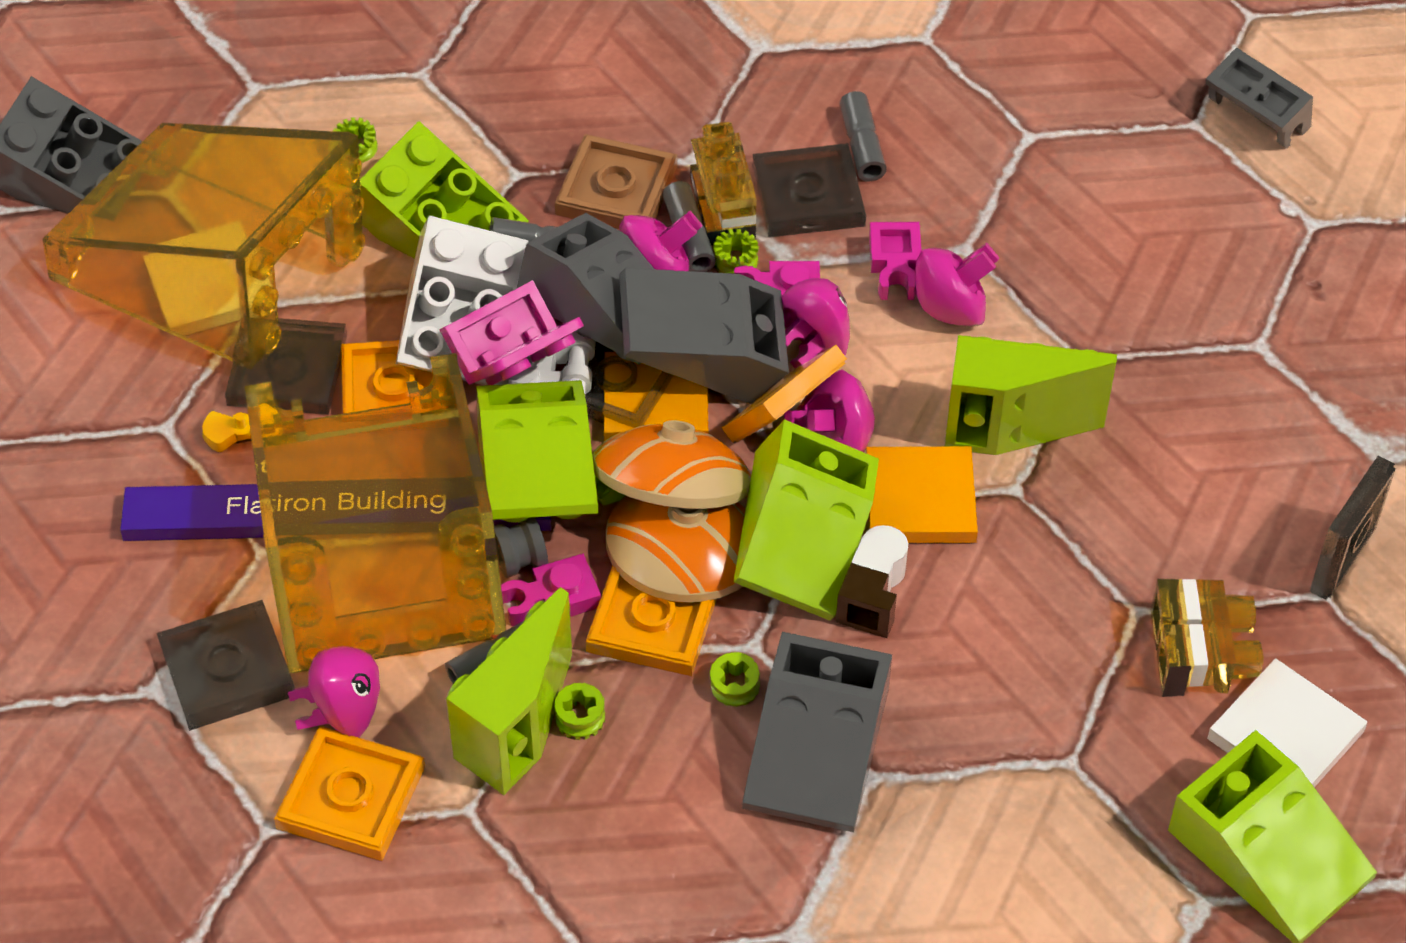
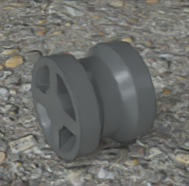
(520, 546)

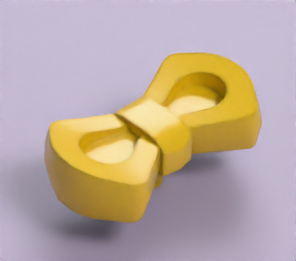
(223, 430)

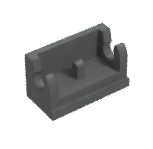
(1262, 94)

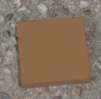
(615, 181)

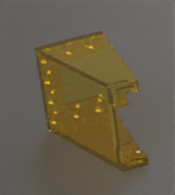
(199, 222)
(377, 523)

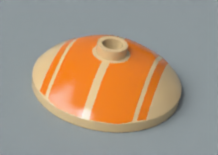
(672, 467)
(676, 550)

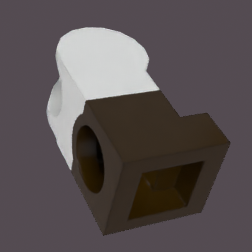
(865, 592)

